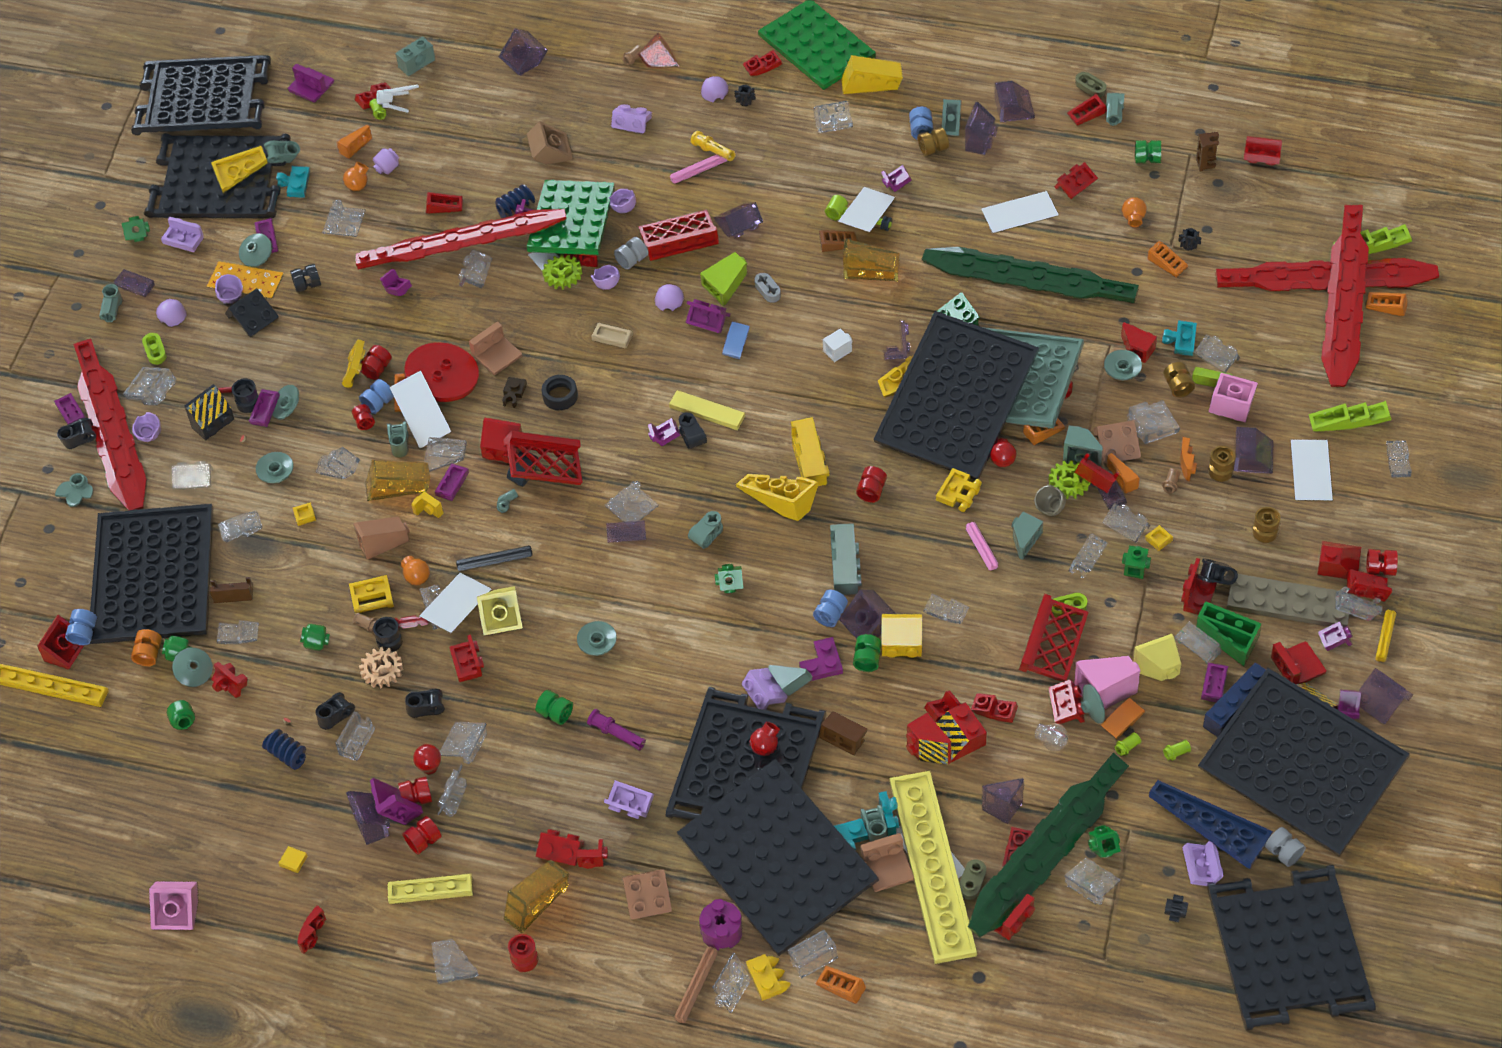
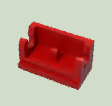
(1096, 474)

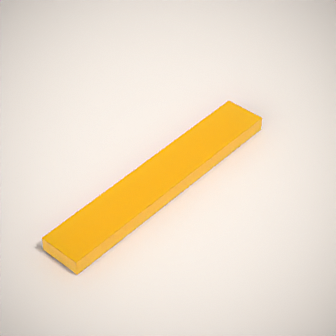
(52, 685)

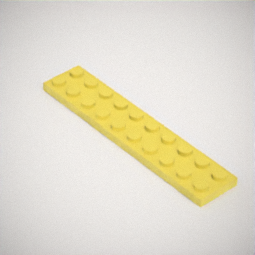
(933, 868)

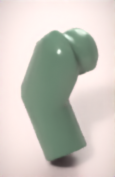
(504, 500)

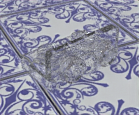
(832, 117)
(475, 269)
(1216, 353)
(191, 476)
(1125, 522)

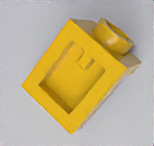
(427, 503)

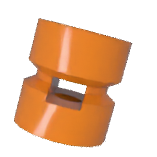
(146, 647)

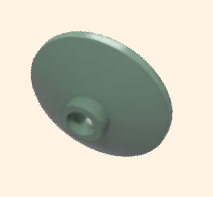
(260, 252)
(1122, 359)
(287, 401)
(274, 467)
(595, 632)
(187, 675)
(1093, 704)

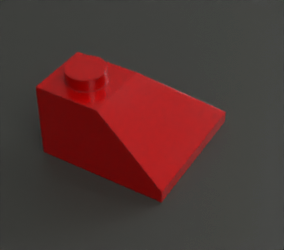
(1338, 559)

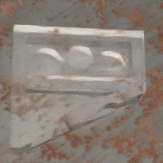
(444, 451)
(451, 962)

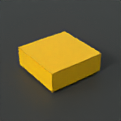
(304, 514)
(1159, 538)
(293, 859)

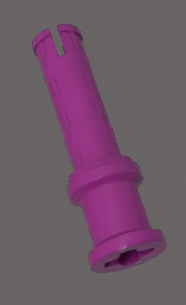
(608, 725)

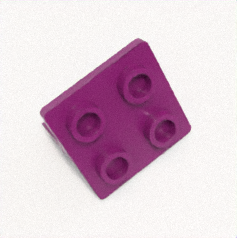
(309, 83)
(706, 317)

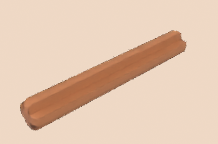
(696, 984)

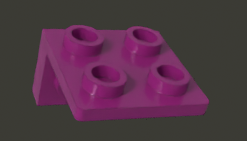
(391, 804)

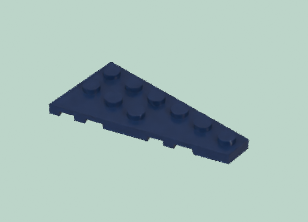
(1226, 830)

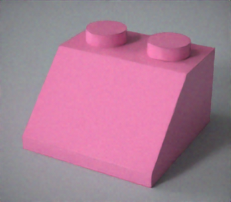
(1233, 397)
(173, 905)

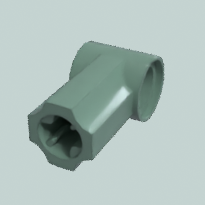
(1114, 107)
(110, 303)

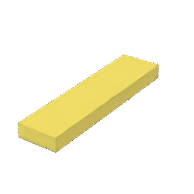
(707, 410)
(430, 888)

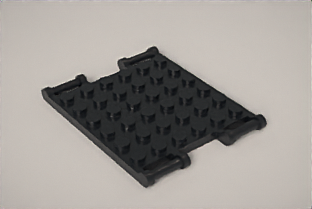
(201, 94)
(193, 188)
(721, 752)
(1290, 948)

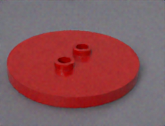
(446, 368)

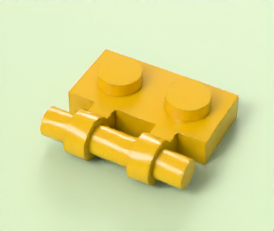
(953, 487)

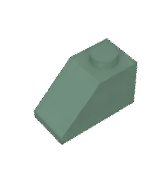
(951, 116)
(1026, 533)

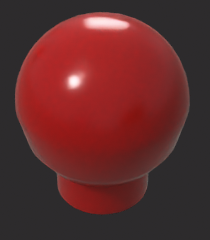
(1003, 453)
(765, 739)
(427, 758)

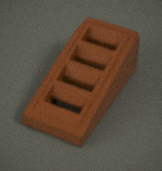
(828, 236)

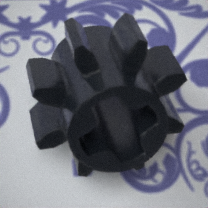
(745, 95)
(1189, 239)
(1176, 908)

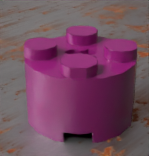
(720, 924)

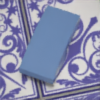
(735, 340)

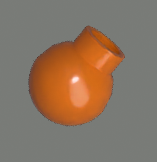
(356, 177)
(1134, 211)
(415, 570)

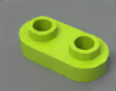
(154, 348)
(1072, 600)

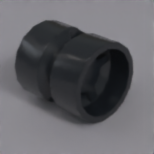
(298, 277)
(245, 394)
(387, 634)

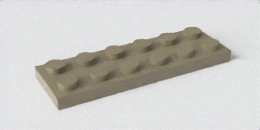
(1285, 601)

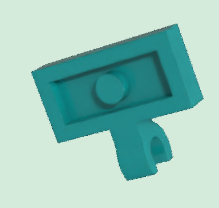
(296, 182)
(1183, 338)
(888, 806)
(853, 831)

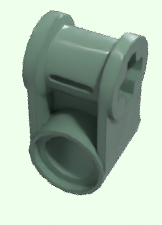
(281, 151)
(398, 439)
(706, 529)
(874, 822)

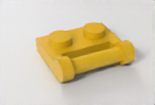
(354, 365)
(369, 590)

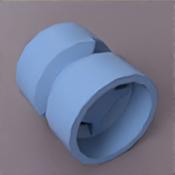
(920, 121)
(376, 396)
(831, 608)
(81, 627)

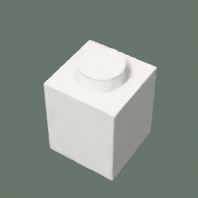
(837, 345)

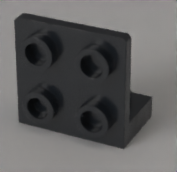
(252, 312)

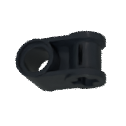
(691, 431)
(76, 434)
(1214, 572)
(425, 703)
(335, 709)

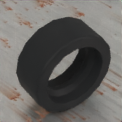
(559, 403)

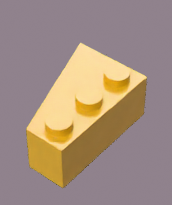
(870, 75)
(808, 451)

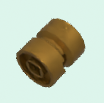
(935, 141)
(1179, 379)
(1221, 463)
(1266, 524)

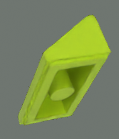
(1206, 376)

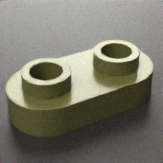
(1090, 84)
(973, 878)

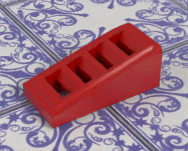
(1089, 103)
(437, 203)

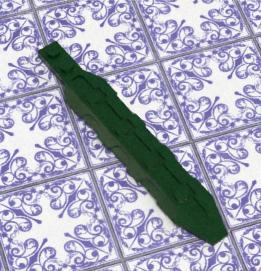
(1029, 274)
(1045, 848)

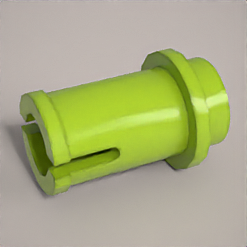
(378, 111)
(1123, 747)
(1176, 750)

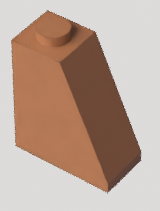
(380, 535)

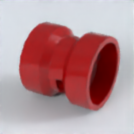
(363, 417)

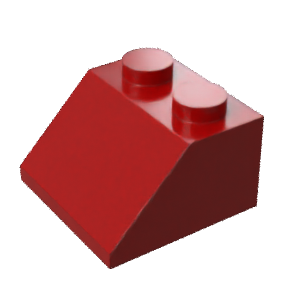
(492, 438)

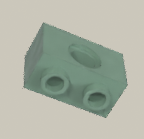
(415, 56)

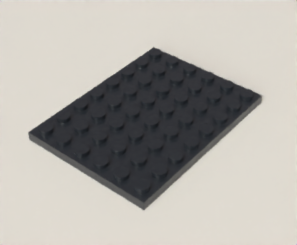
(956, 395)
(152, 572)
(1304, 761)
(777, 857)

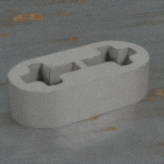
(770, 286)

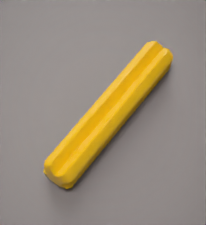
(1385, 636)

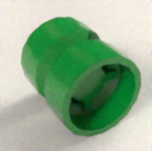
(1148, 151)
(867, 653)
(552, 706)

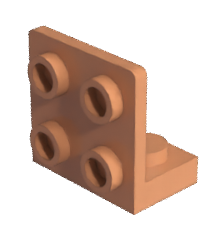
(494, 349)
(1119, 440)
(887, 861)
(647, 894)

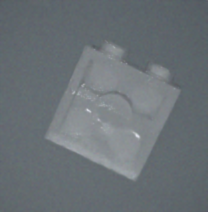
(150, 385)
(1153, 421)

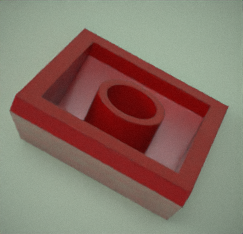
(56, 648)

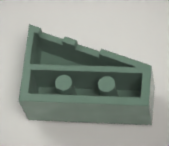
(844, 559)

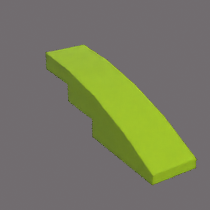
(1384, 239)
(1348, 418)

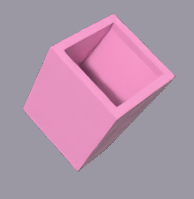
(1111, 677)

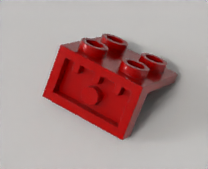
(1196, 590)
(1297, 663)

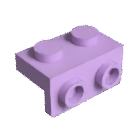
(630, 118)
(183, 235)
(763, 688)
(629, 799)
(1203, 863)

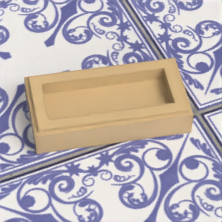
(612, 335)

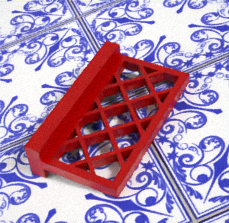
(681, 241)
(543, 444)
(1039, 629)

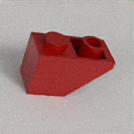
(1138, 341)

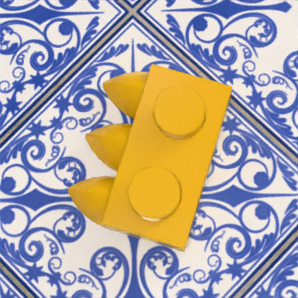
(765, 977)

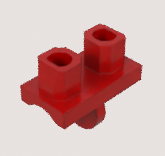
(225, 679)

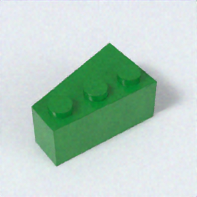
(1232, 631)

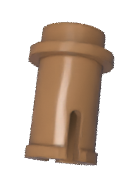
(629, 57)
(1170, 484)
(364, 622)

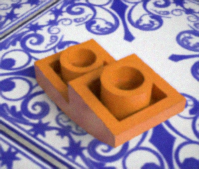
(1187, 459)
(1122, 718)

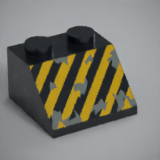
(209, 412)

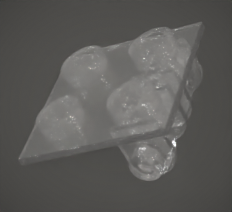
(343, 220)
(631, 503)
(464, 740)
(453, 793)
(1092, 879)
(731, 983)

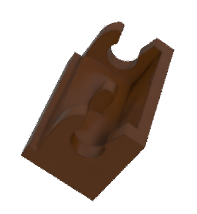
(1207, 150)
(232, 592)
(842, 733)

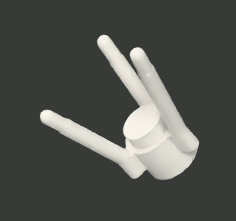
(386, 95)

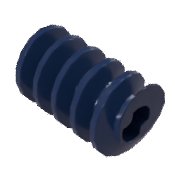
(512, 198)
(285, 749)

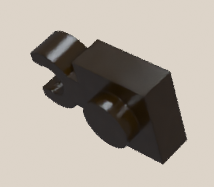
(513, 389)

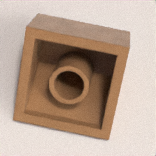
(548, 144)

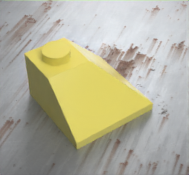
(499, 611)
(1158, 658)

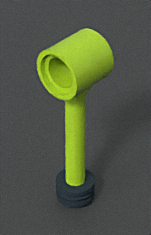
(838, 206)

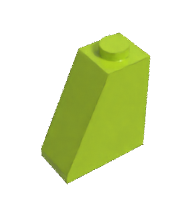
(724, 277)

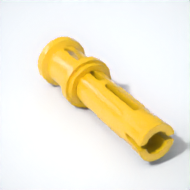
(708, 144)

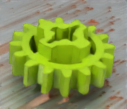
(562, 272)
(1068, 481)

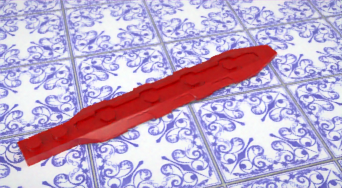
(458, 238)
(1317, 273)
(1345, 299)
(113, 438)

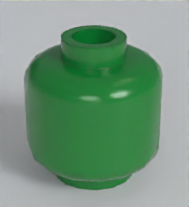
(314, 637)
(173, 646)
(180, 714)

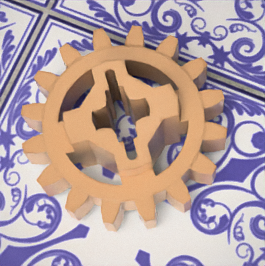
(381, 667)

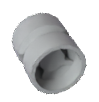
(629, 254)
(1282, 844)

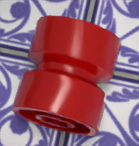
(375, 361)
(871, 484)
(1382, 562)
(417, 791)
(424, 833)
(523, 952)

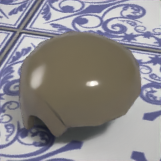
(1050, 500)

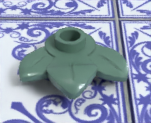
(75, 489)

